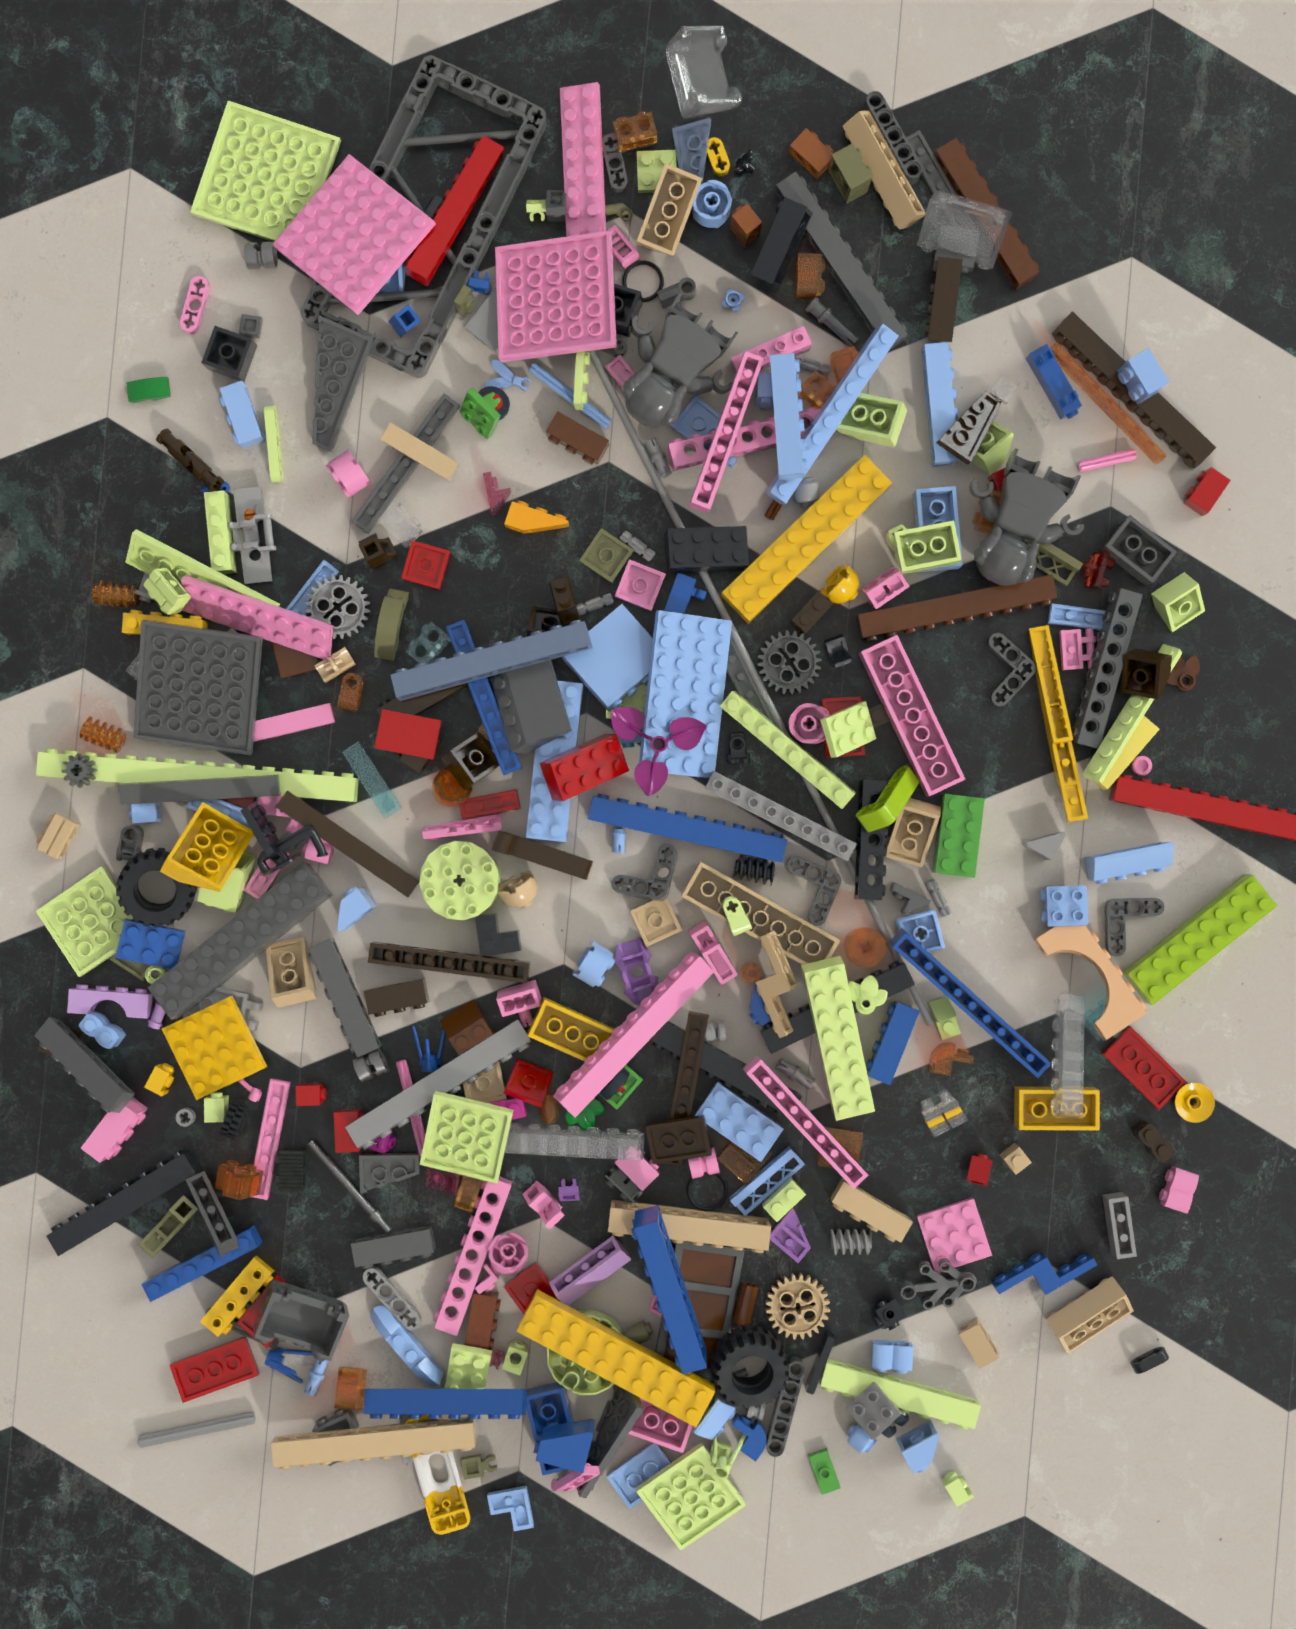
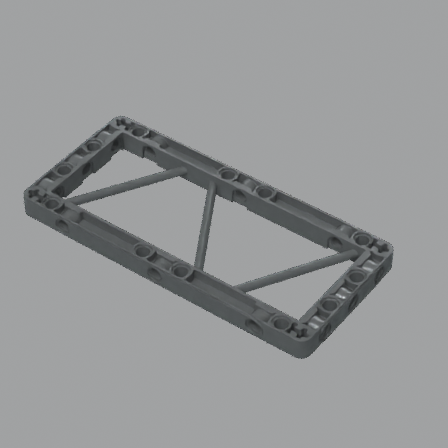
(493, 209)

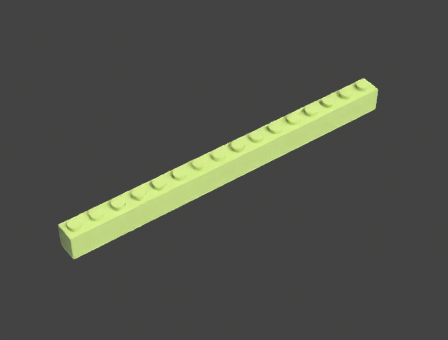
(135, 771)

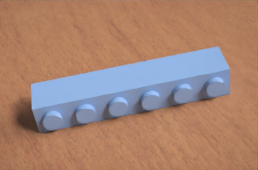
(939, 398)
(786, 415)

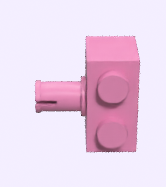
(519, 1000)

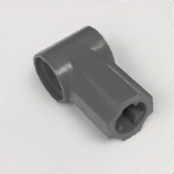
(669, 294)

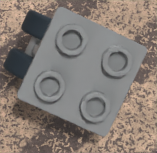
(877, 1412)

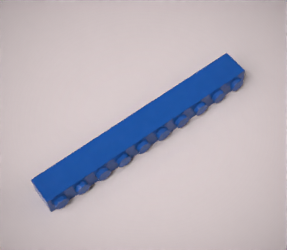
(687, 829)
(969, 1002)

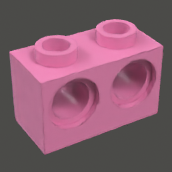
(884, 587)

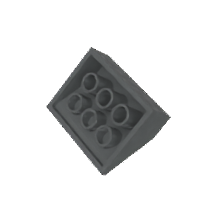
(531, 706)

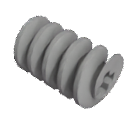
(851, 1242)

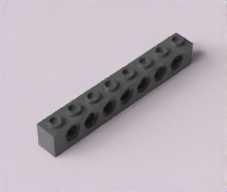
(1098, 718)

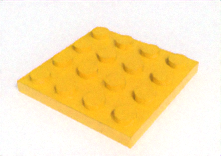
(214, 1047)

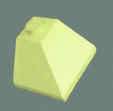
(993, 448)

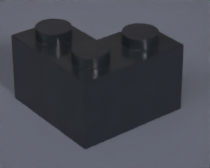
(491, 940)

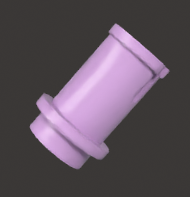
(157, 1017)

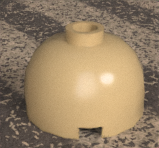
(519, 891)

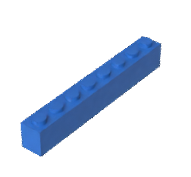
(445, 1402)

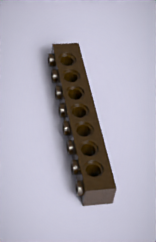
(449, 962)

